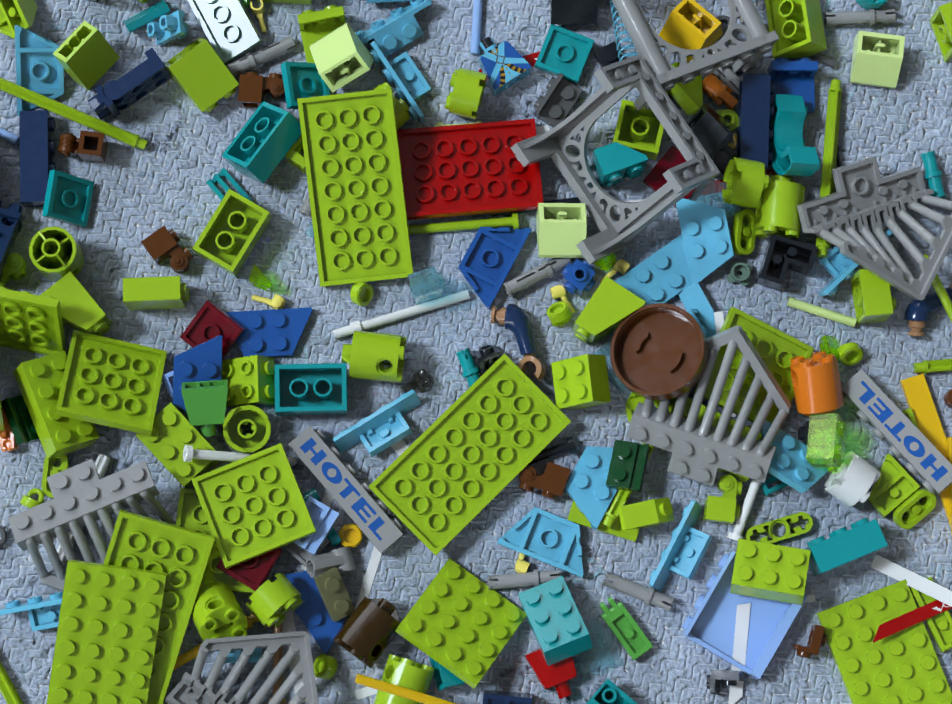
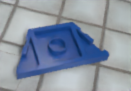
(491, 259)
(271, 331)
(197, 364)
(313, 611)

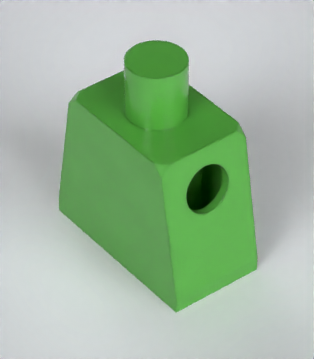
(205, 404)

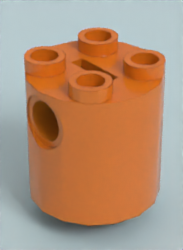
(816, 383)

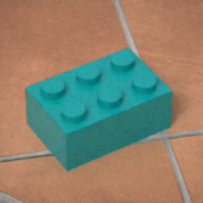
(263, 142)
(311, 389)
(845, 545)
(555, 620)

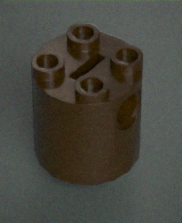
(369, 630)

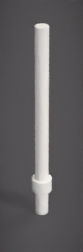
(401, 314)

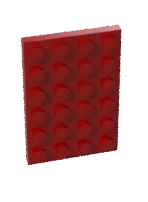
(467, 169)

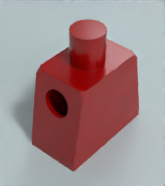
(553, 675)

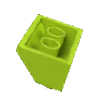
(797, 26)

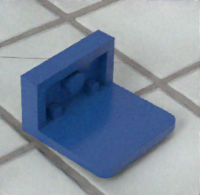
(794, 79)

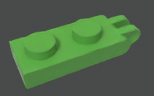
(625, 629)

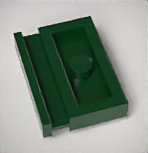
(20, 420)
(628, 466)

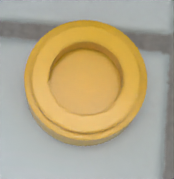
(350, 535)

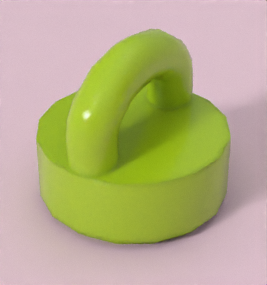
(361, 293)
(559, 313)
(850, 353)
(27, 500)
(325, 666)

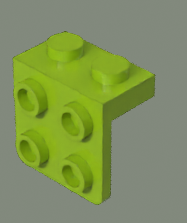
(318, 24)
(249, 380)

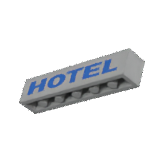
(898, 431)
(346, 490)

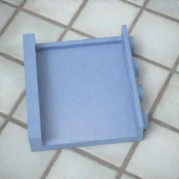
(715, 621)

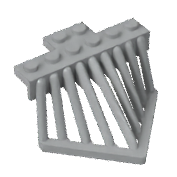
(865, 200)
(701, 448)
(81, 501)
(191, 691)

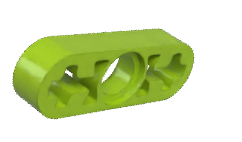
(793, 519)

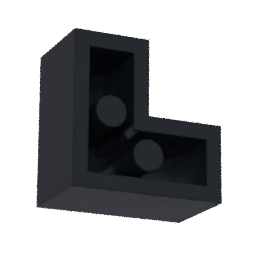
(783, 255)

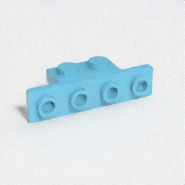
(395, 30)
(406, 77)
(839, 267)
(699, 308)
(380, 428)
(684, 549)
(41, 612)

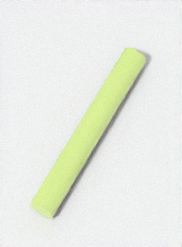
(822, 312)

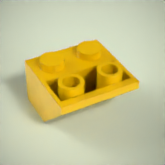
(691, 27)

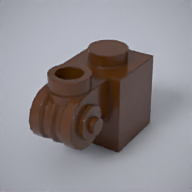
(255, 86)
(90, 146)
(164, 245)
(550, 483)

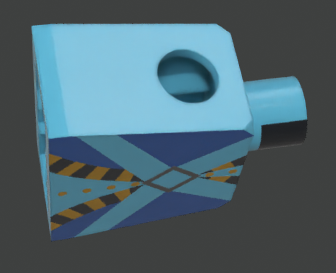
(502, 65)

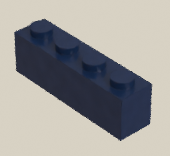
(754, 118)
(35, 155)

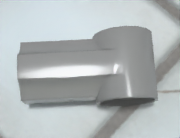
(339, 558)

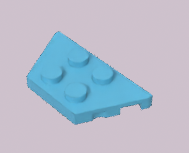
(37, 67)
(704, 237)
(660, 275)
(790, 461)
(588, 484)
(547, 540)

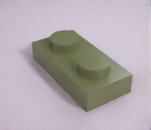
(334, 594)

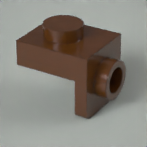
(816, 640)

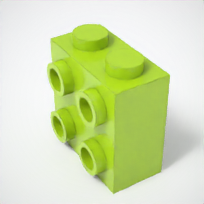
(86, 55)

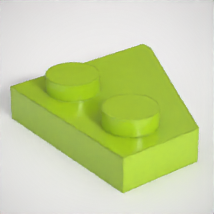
(892, 487)

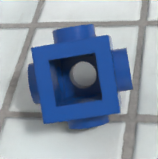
(574, 284)

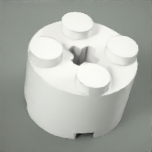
(852, 480)

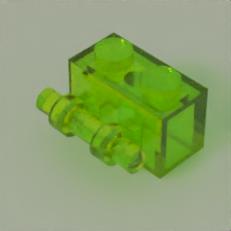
(825, 441)

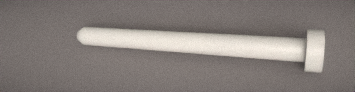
(190, 453)
(745, 511)

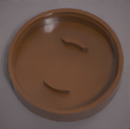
(659, 351)

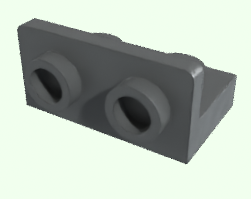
(557, 101)

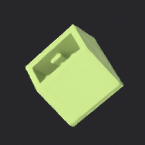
(340, 57)
(876, 59)
(560, 229)

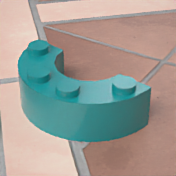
(788, 147)

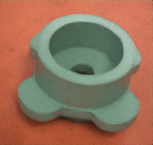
(744, 268)

